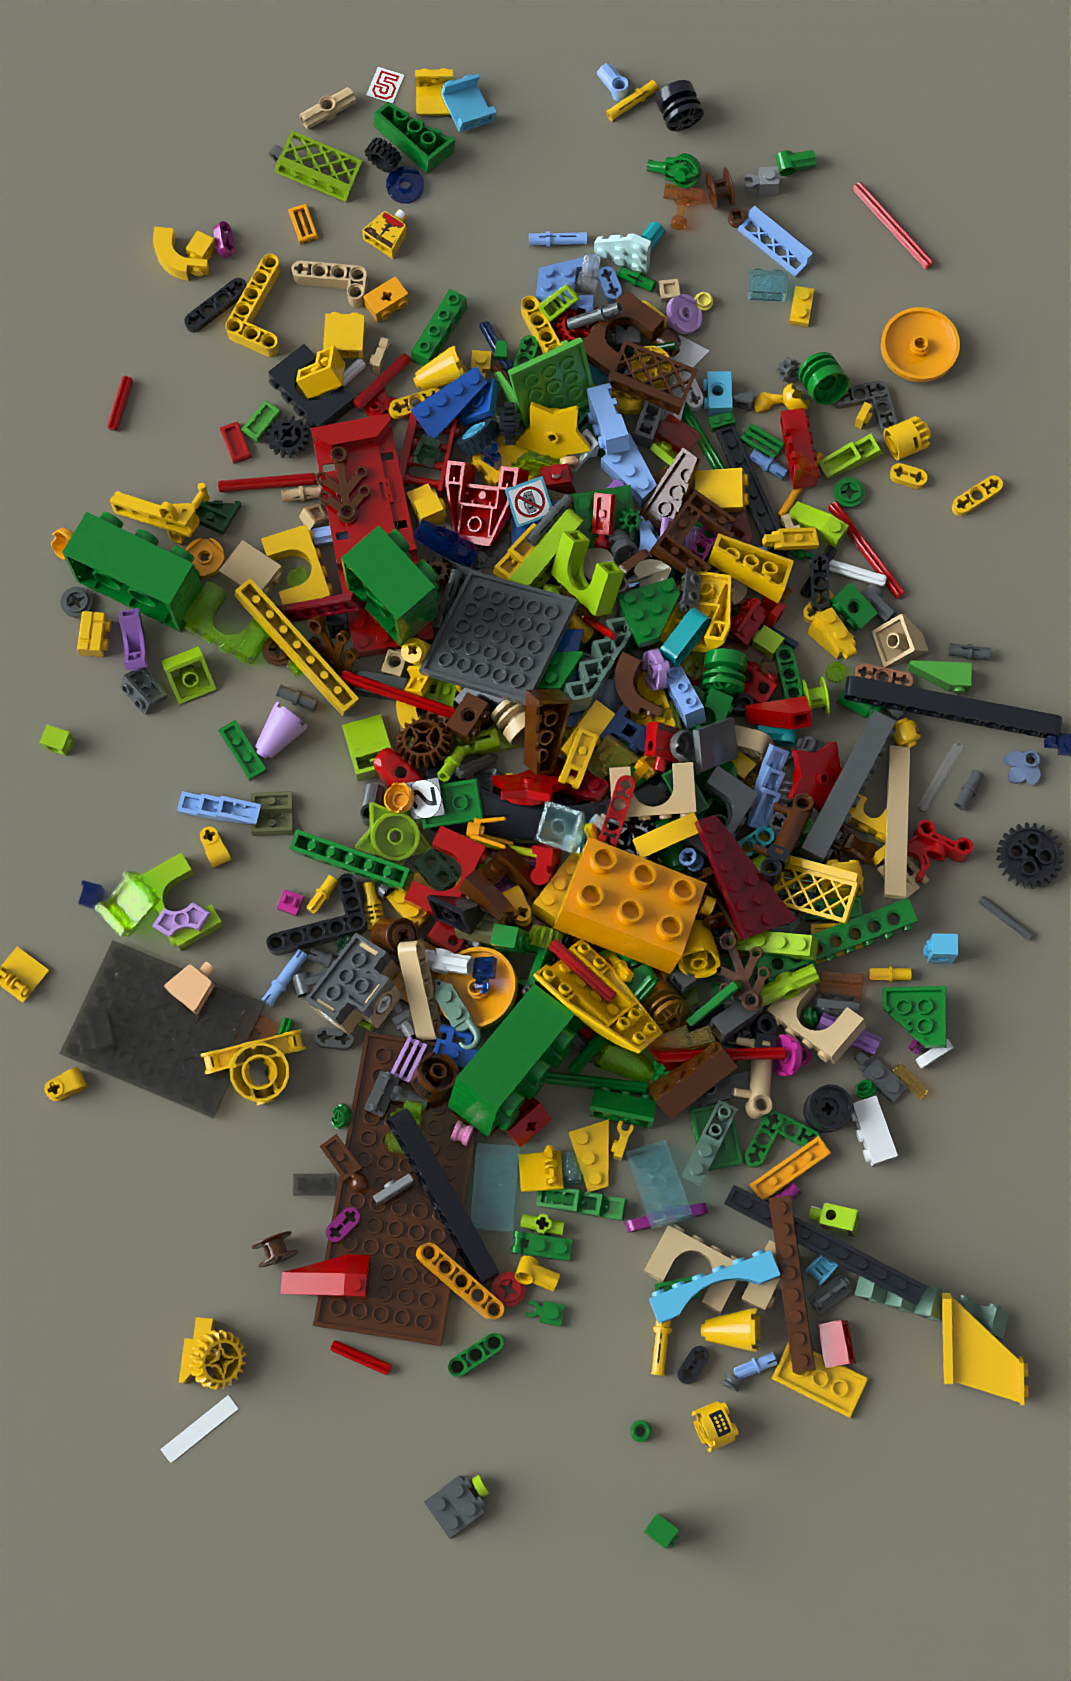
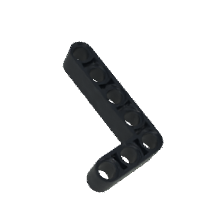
(325, 926)

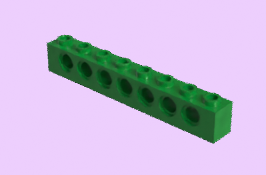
(902, 910)

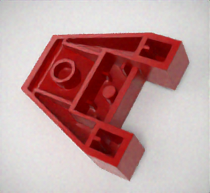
(479, 510)

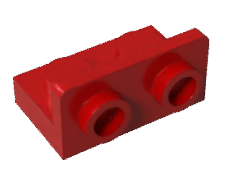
(747, 620)

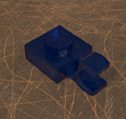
(492, 456)
(1063, 743)
(484, 970)

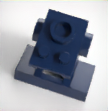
(618, 725)

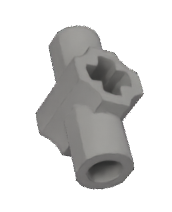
(402, 1019)

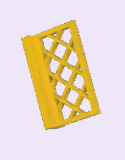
(825, 873)

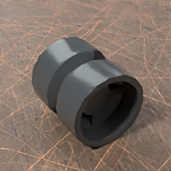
(621, 546)

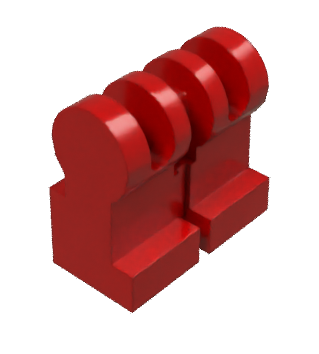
(545, 863)

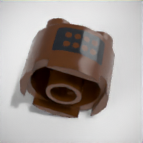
(434, 1076)

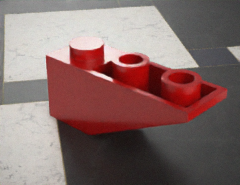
(783, 713)

